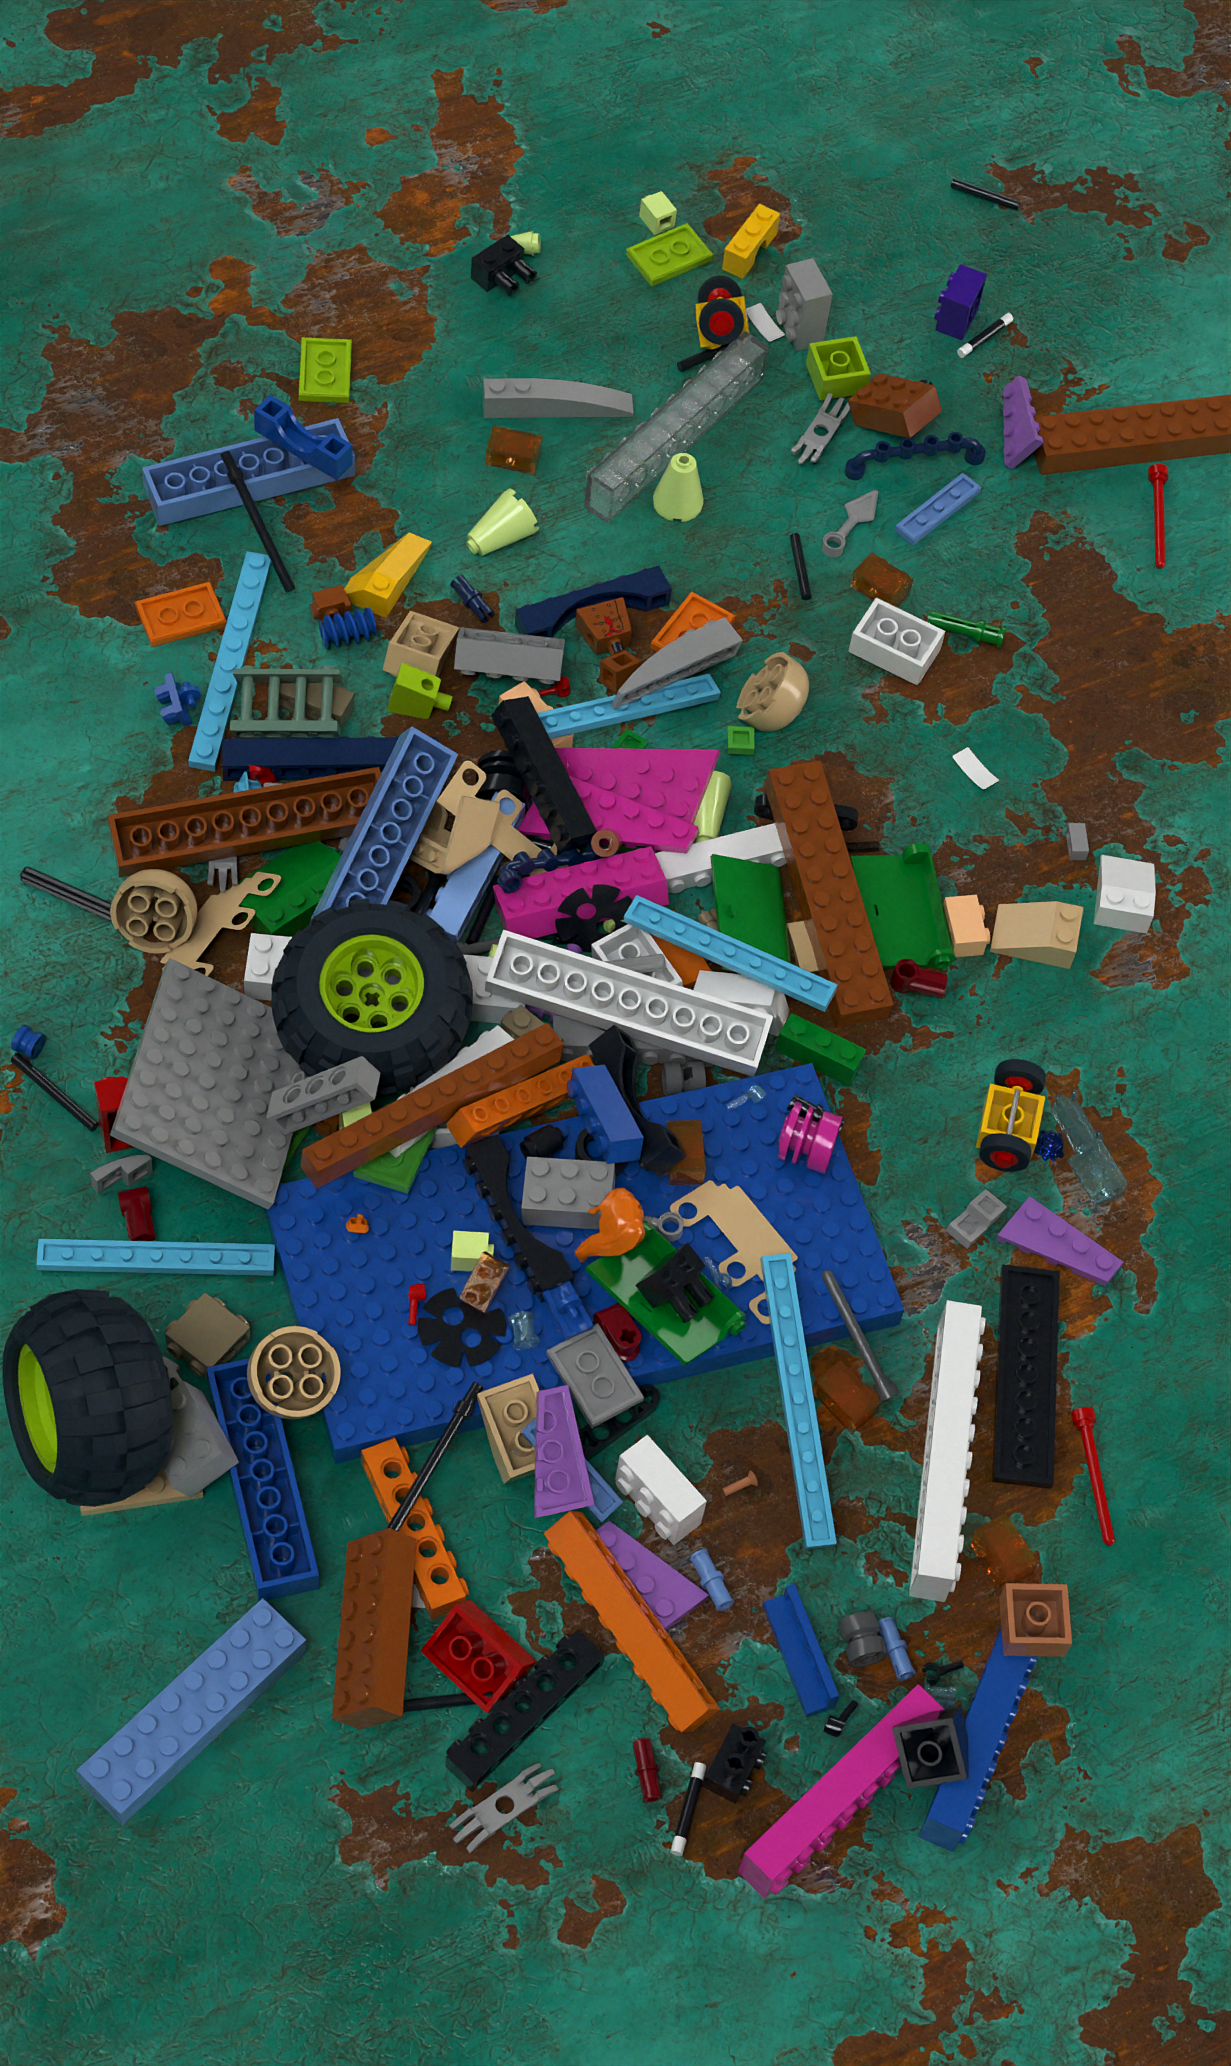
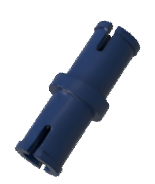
(472, 598)

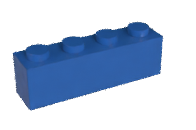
(605, 1114)

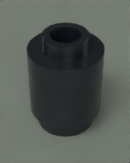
(542, 1142)

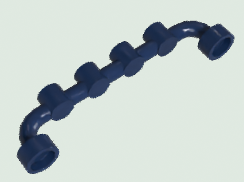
(883, 451)
(511, 881)

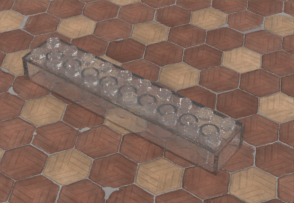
(675, 426)

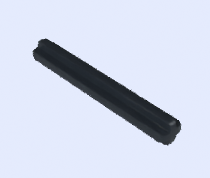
(66, 892)

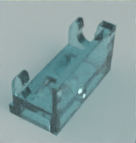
(1073, 1120)
(1097, 1172)

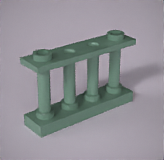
(298, 726)

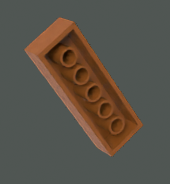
(374, 1629)

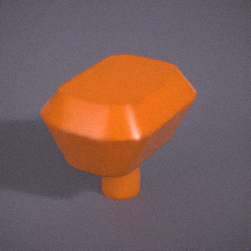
(357, 1225)

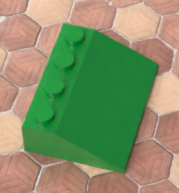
(289, 907)

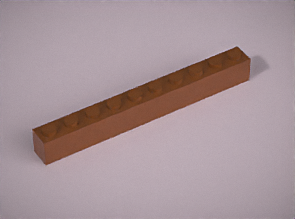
(430, 1105)

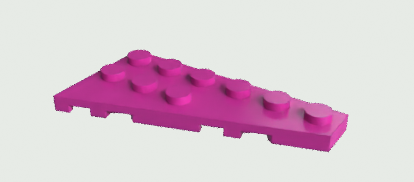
(657, 778)
(633, 821)

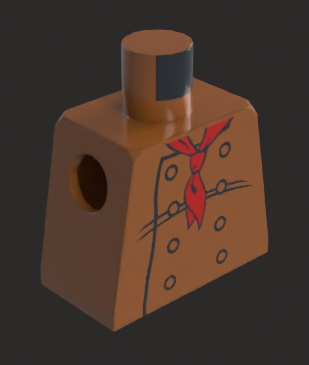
(605, 626)

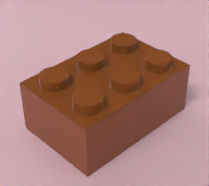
(895, 405)

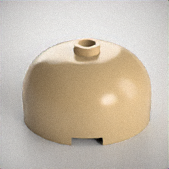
(782, 694)
(154, 897)
(299, 1354)

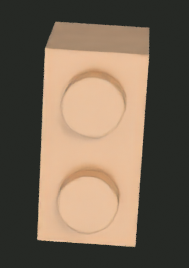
(966, 925)

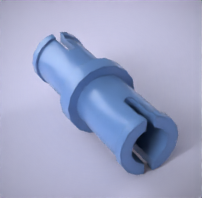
(711, 1580)
(896, 1649)

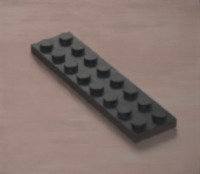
(1026, 1377)

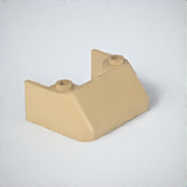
(470, 836)

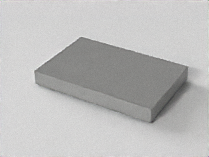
(595, 1376)

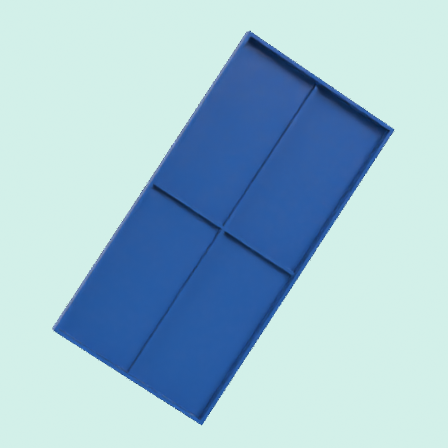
(359, 1284)

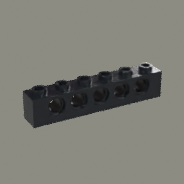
(475, 1769)

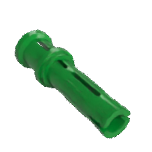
(978, 631)

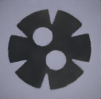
(603, 900)
(450, 1347)

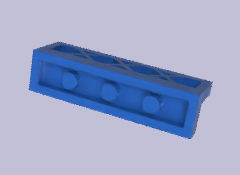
(801, 1652)

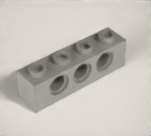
(323, 1095)

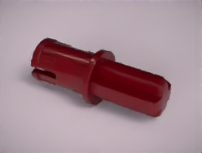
(647, 1770)

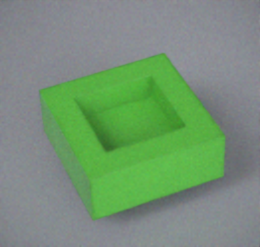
(740, 740)

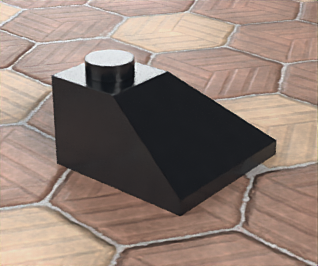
(933, 1748)

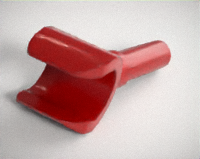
(561, 689)
(415, 1294)

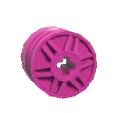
(809, 1137)

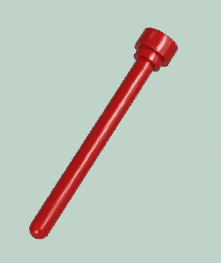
(1158, 476)
(1084, 1420)

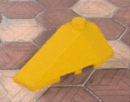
(387, 575)

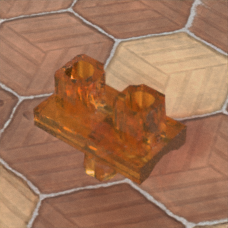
(484, 1282)

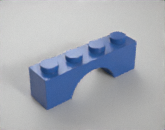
(278, 424)

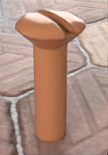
(751, 1479)

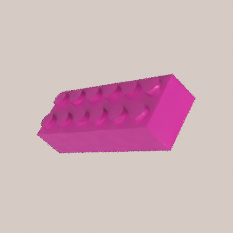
(535, 904)

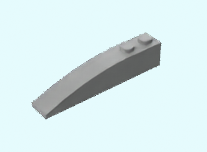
(552, 399)
(681, 659)

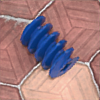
(347, 627)

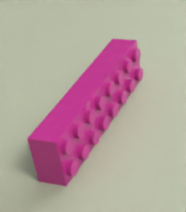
(831, 1801)

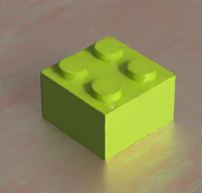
(837, 367)

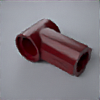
(919, 980)
(136, 1209)

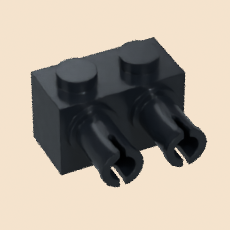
(500, 262)
(669, 1278)
(735, 1762)

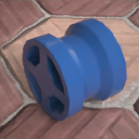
(28, 1042)

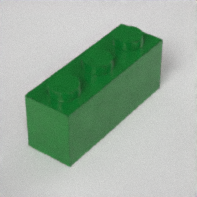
(822, 1048)

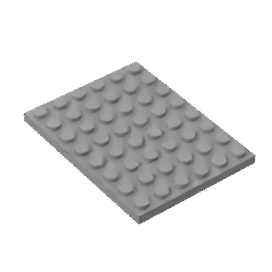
(207, 1085)

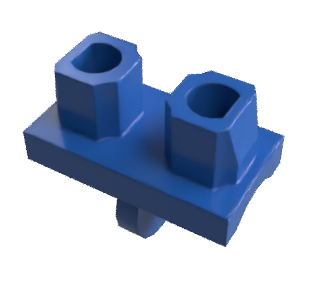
(180, 698)
(568, 1310)

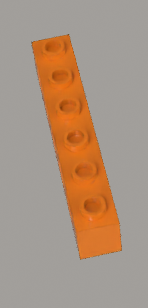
(514, 1104)
(436, 1598)

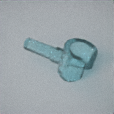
(755, 1093)
(716, 1274)

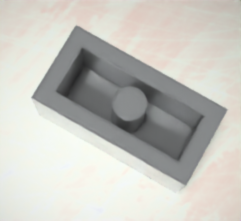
(1077, 841)

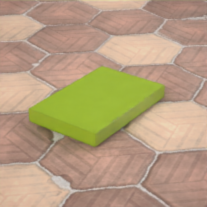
(669, 254)
(325, 370)

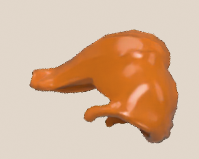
(619, 1226)

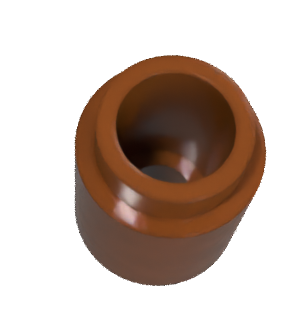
(614, 840)

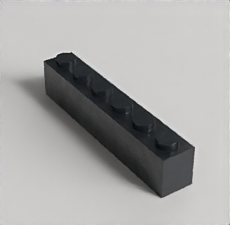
(544, 773)

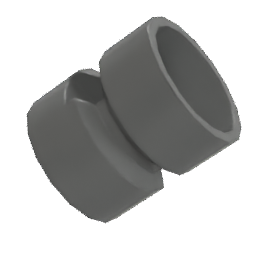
(682, 1078)
(861, 1634)

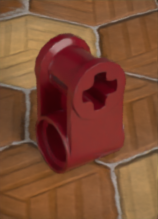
(620, 1331)

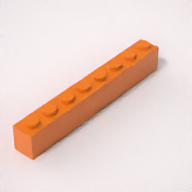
(631, 1622)

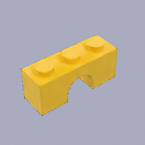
(755, 232)

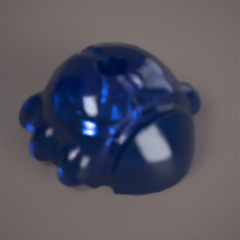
(1049, 1149)

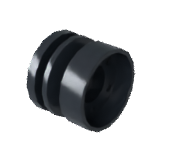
(501, 775)

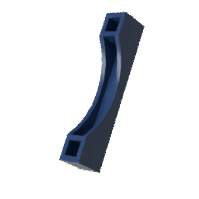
(640, 591)

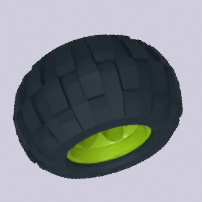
(389, 943)
(87, 1397)

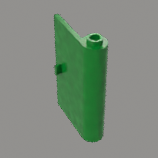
(751, 904)
(907, 906)
(684, 1340)

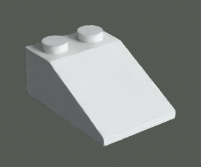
(1125, 894)

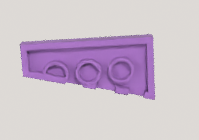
(1020, 429)
(1051, 1237)
(559, 1458)
(661, 1586)

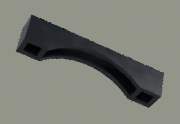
(618, 1053)
(542, 1265)

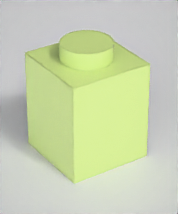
(658, 213)
(468, 1248)

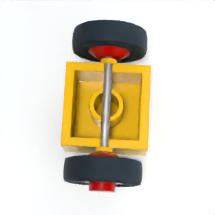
(720, 312)
(1011, 1115)

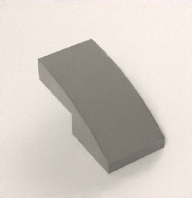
(127, 1169)
(976, 1219)

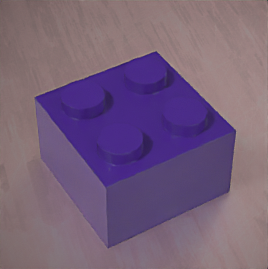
(960, 301)

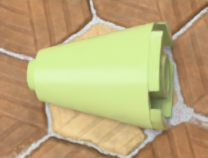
(679, 490)
(502, 525)
(713, 807)

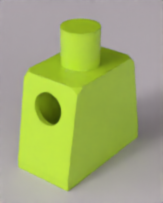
(417, 693)

